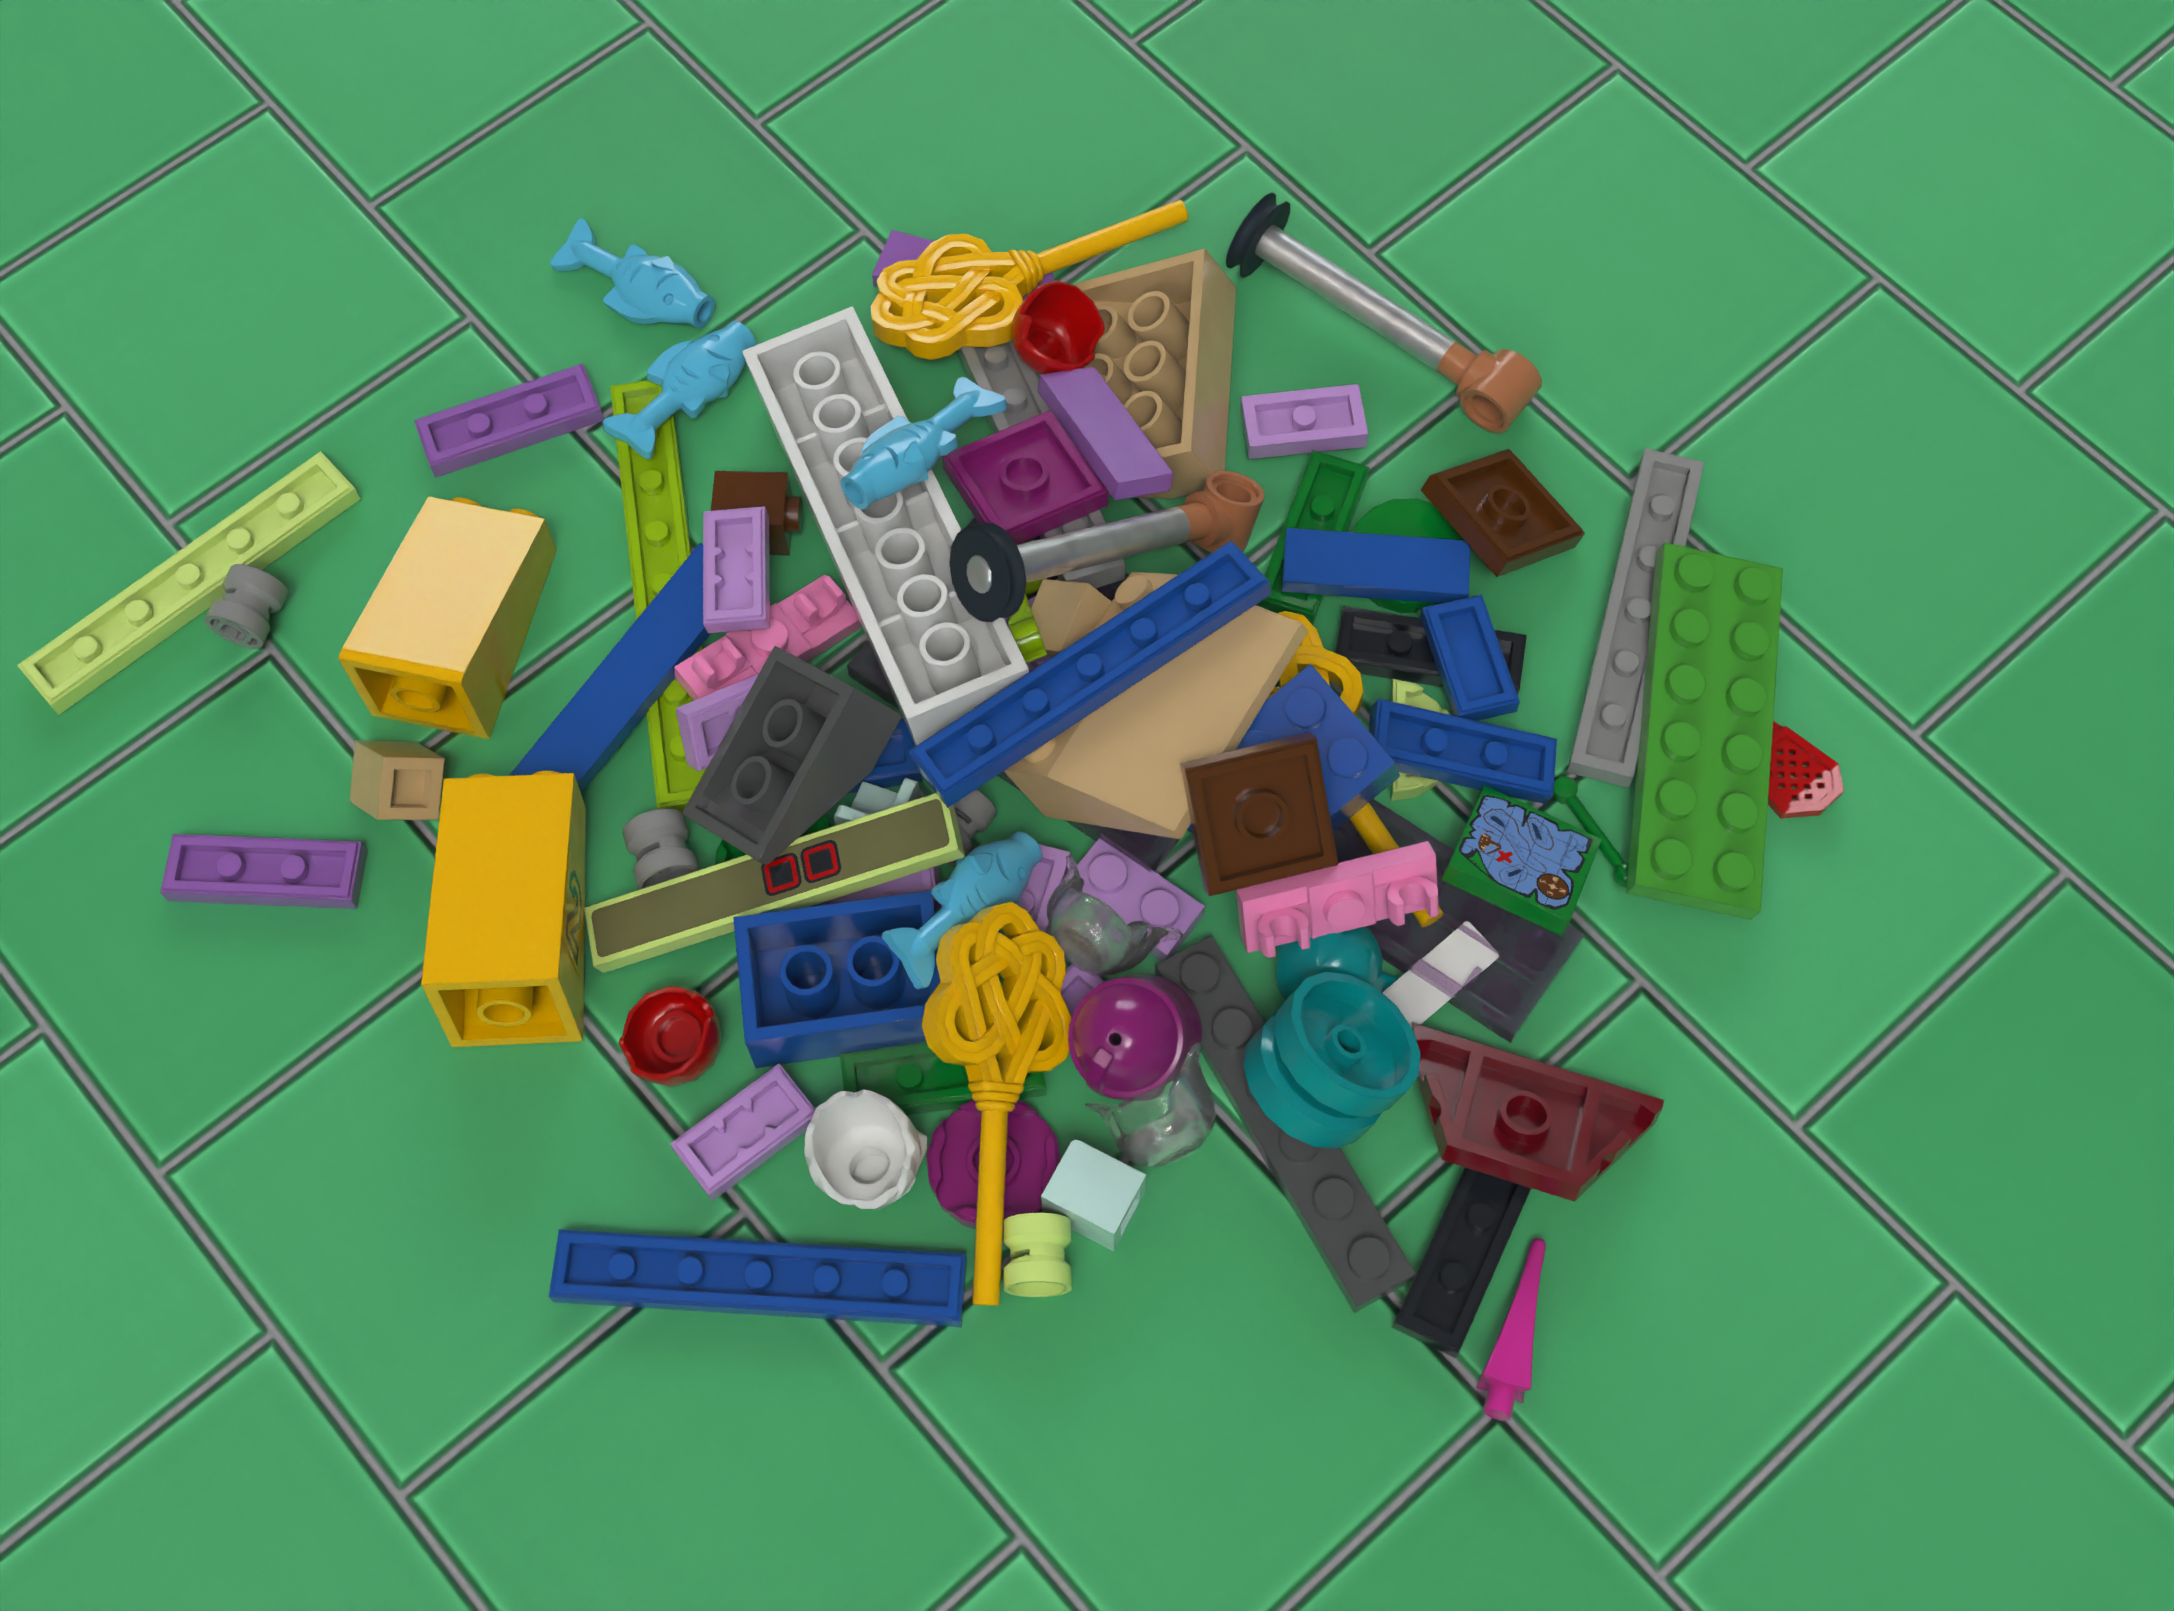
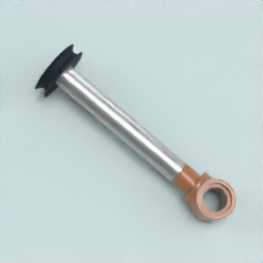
(1490, 385)
(993, 570)

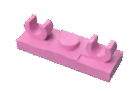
(800, 625)
(1339, 898)

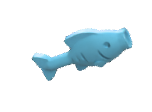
(646, 285)
(689, 378)
(905, 451)
(982, 879)

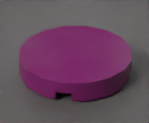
(954, 1162)

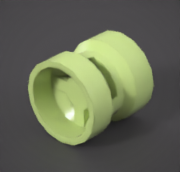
(1037, 1255)

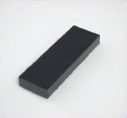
(1399, 650)
(1461, 1261)

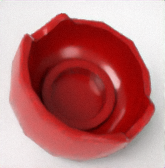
(1056, 328)
(671, 1036)

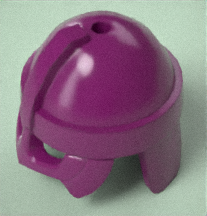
(1156, 1033)

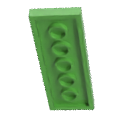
(1706, 732)

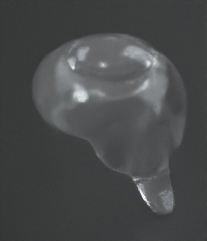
(1094, 934)
(1167, 1126)

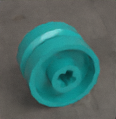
(1331, 1060)

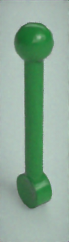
(1565, 793)

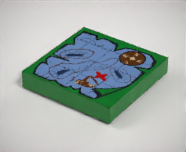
(1522, 860)

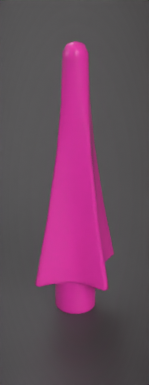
(1510, 1362)

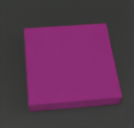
(1026, 478)

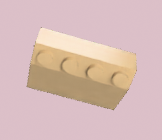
(1170, 358)
(1126, 756)

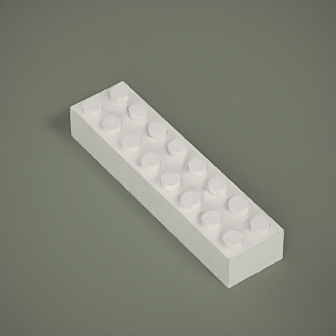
(894, 556)

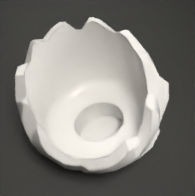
(863, 1149)

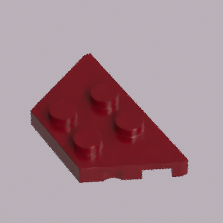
(1525, 1115)

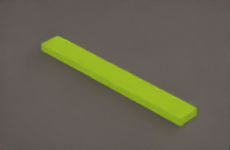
(657, 548)

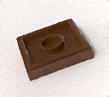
(1502, 512)
(1259, 813)

